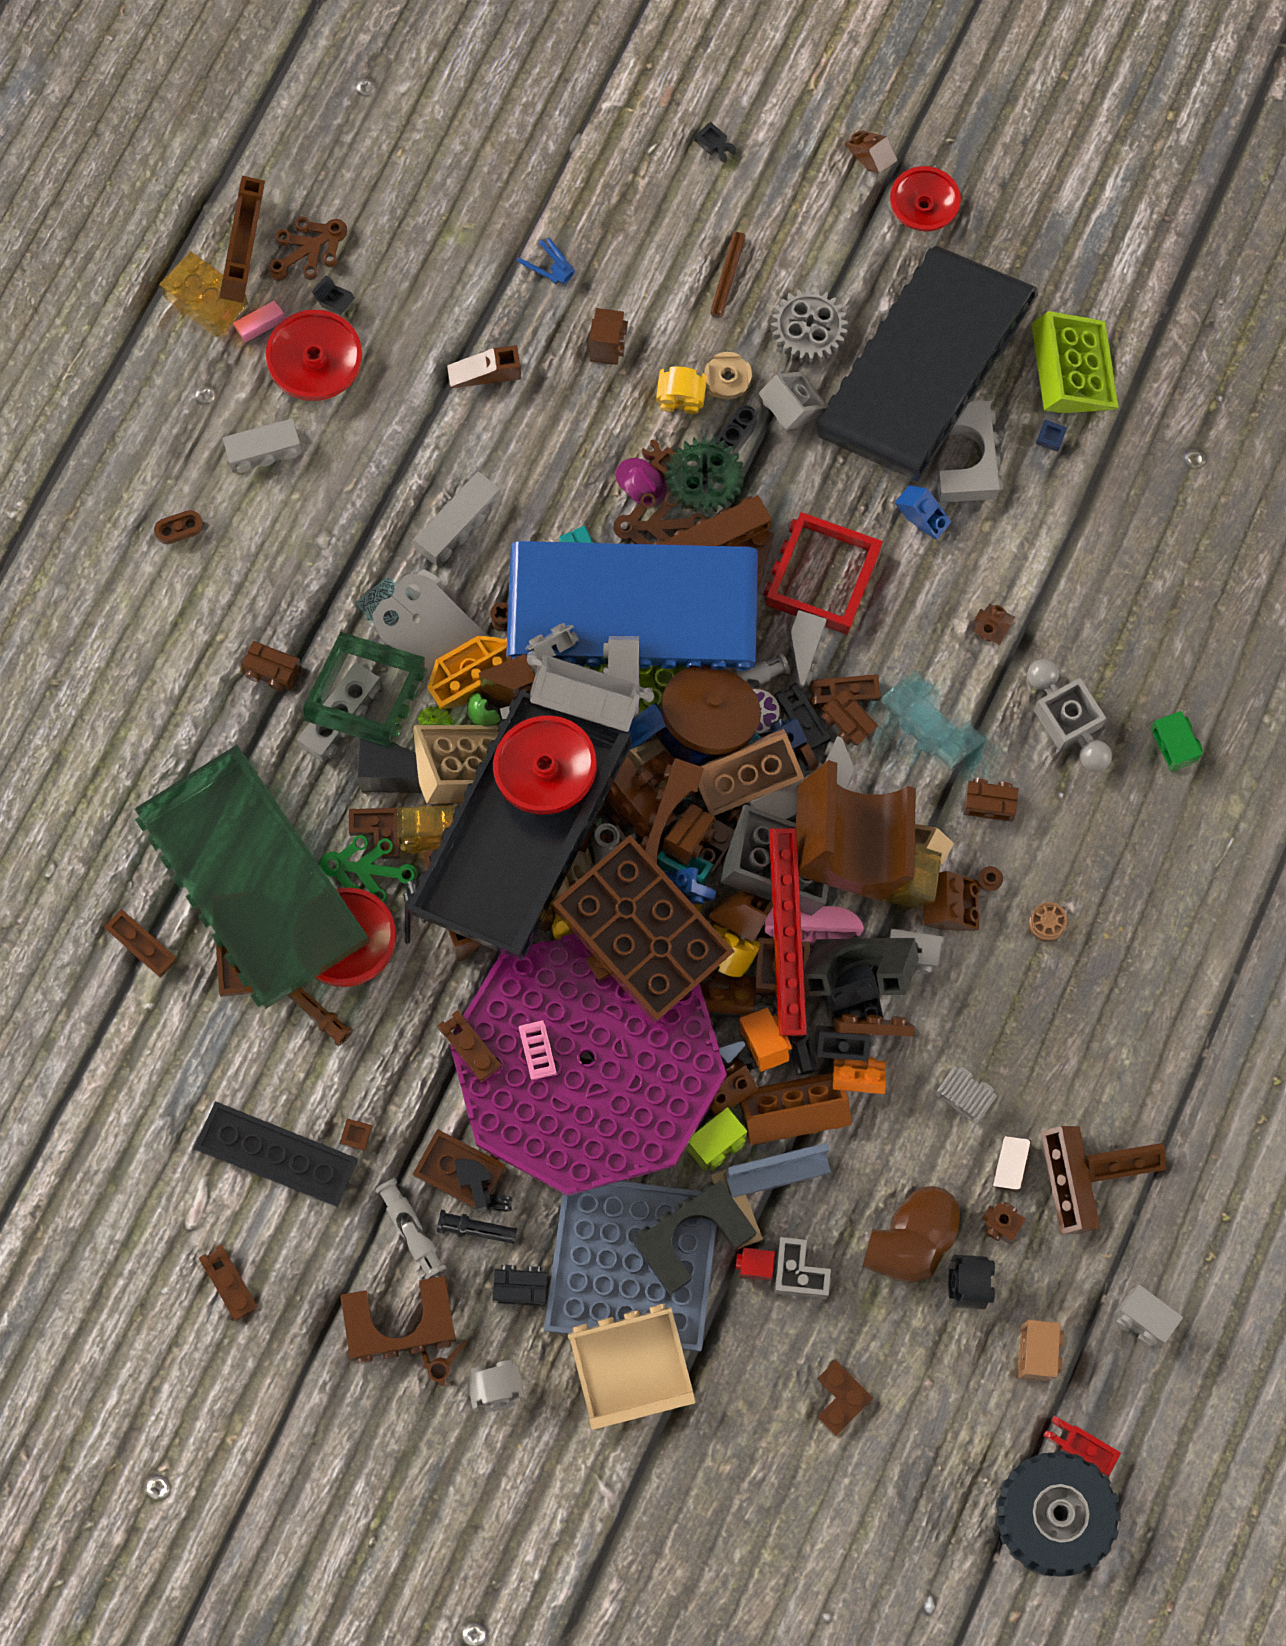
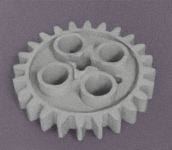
(813, 307)

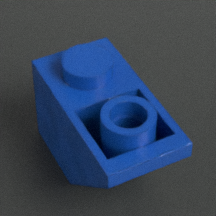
(923, 511)

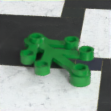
(363, 867)

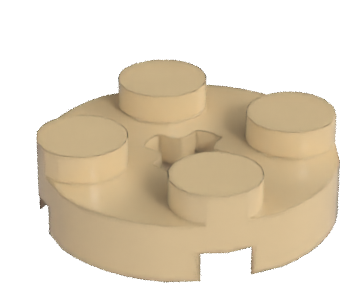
(736, 366)

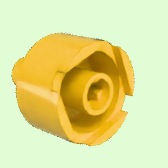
(681, 390)
(744, 954)

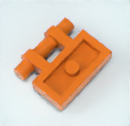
(859, 1075)

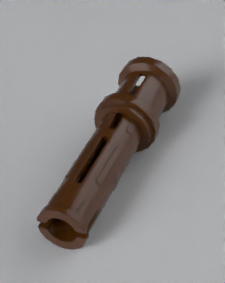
(327, 1021)

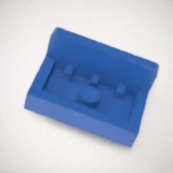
(686, 882)

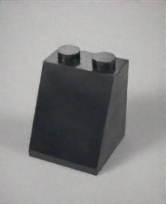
(387, 768)

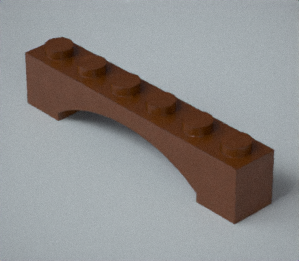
(242, 239)
(682, 781)

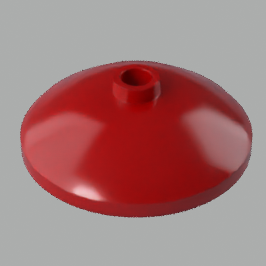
(925, 187)

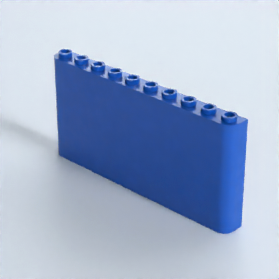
(679, 600)

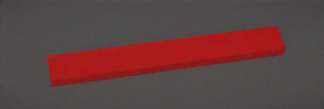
(787, 931)

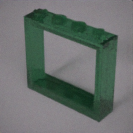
(352, 724)

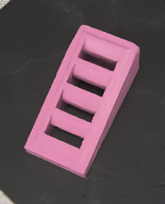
(533, 1028)

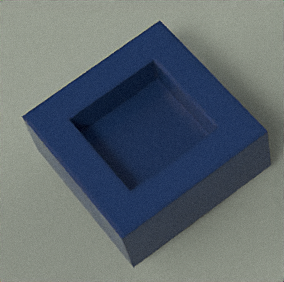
(1051, 435)

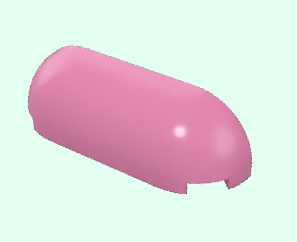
(826, 923)

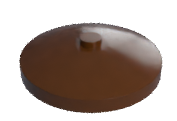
(710, 710)

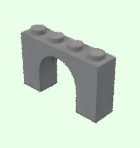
(981, 480)

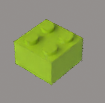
(717, 1140)

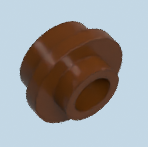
(985, 884)

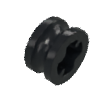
(500, 1203)

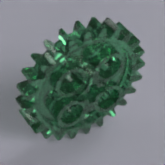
(727, 474)

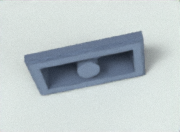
(730, 1049)

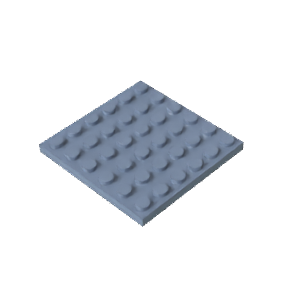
(603, 1273)

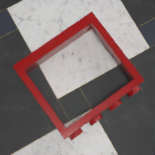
(790, 605)

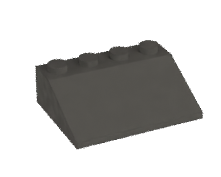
(749, 860)

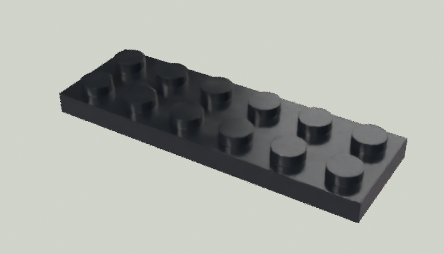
(276, 1154)

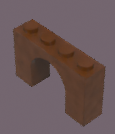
(434, 1330)

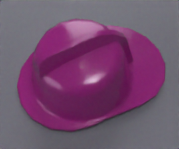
(638, 478)

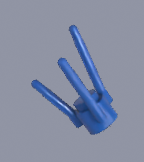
(561, 269)

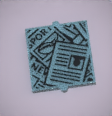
(372, 599)

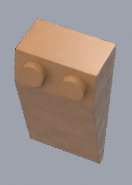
(749, 773)

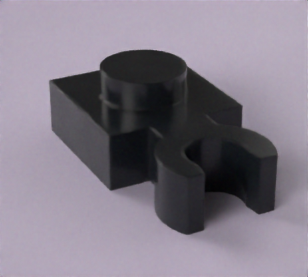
(713, 140)

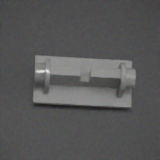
(560, 637)

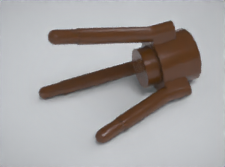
(440, 1367)

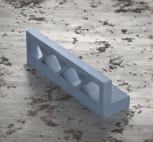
(777, 1170)

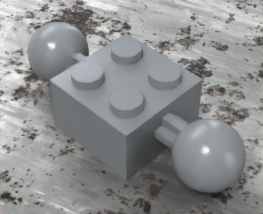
(1069, 714)

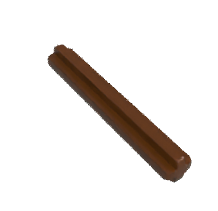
(727, 274)

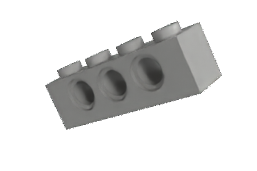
(356, 679)

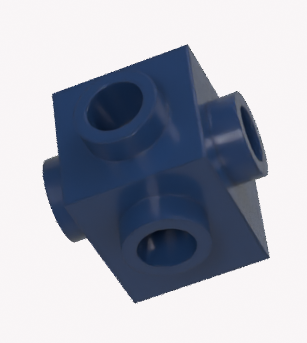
(792, 730)

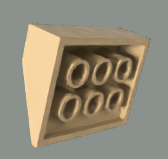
(449, 758)

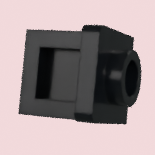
(332, 296)

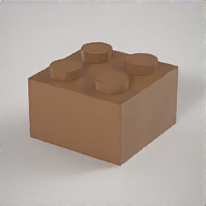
(1040, 1350)

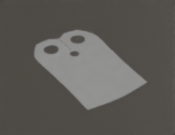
(441, 624)

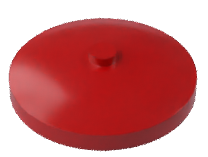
(314, 355)
(545, 765)
(374, 956)

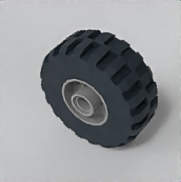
(1086, 1507)

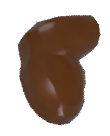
(918, 1236)

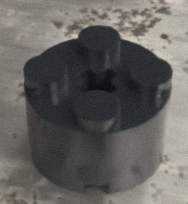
(971, 1282)

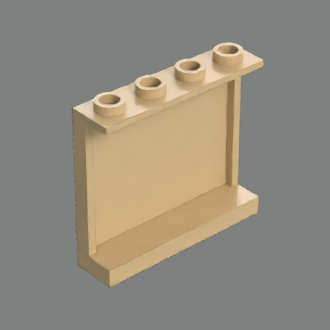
(631, 1366)

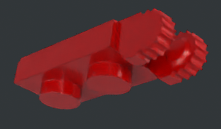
(1085, 1445)

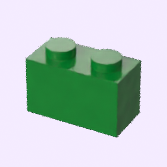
(1176, 741)

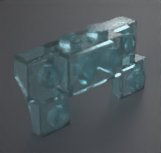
(927, 724)

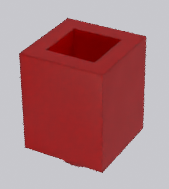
(755, 1263)

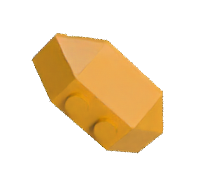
(456, 673)

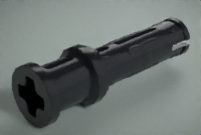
(463, 1225)

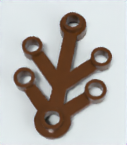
(309, 246)
(654, 523)

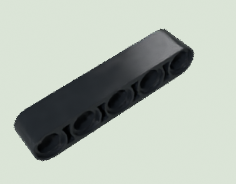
(736, 428)

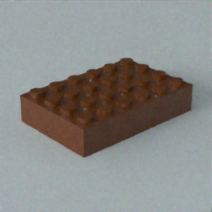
(642, 928)

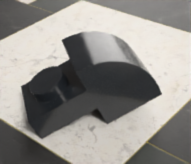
(474, 1175)

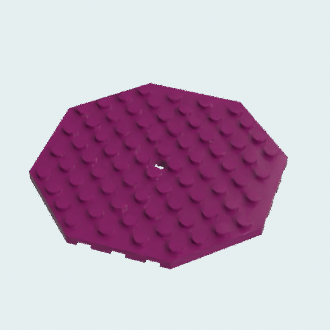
(595, 1119)

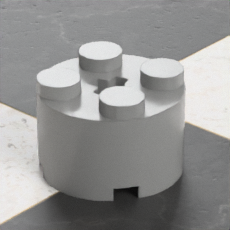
(495, 1387)

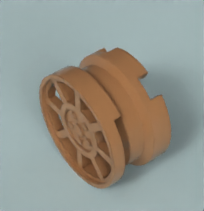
(1048, 921)

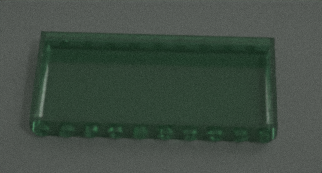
(250, 877)

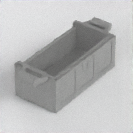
(585, 692)

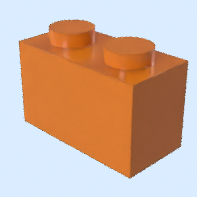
(763, 1039)

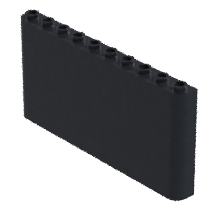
(925, 362)
(506, 864)

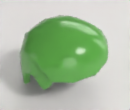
(478, 713)

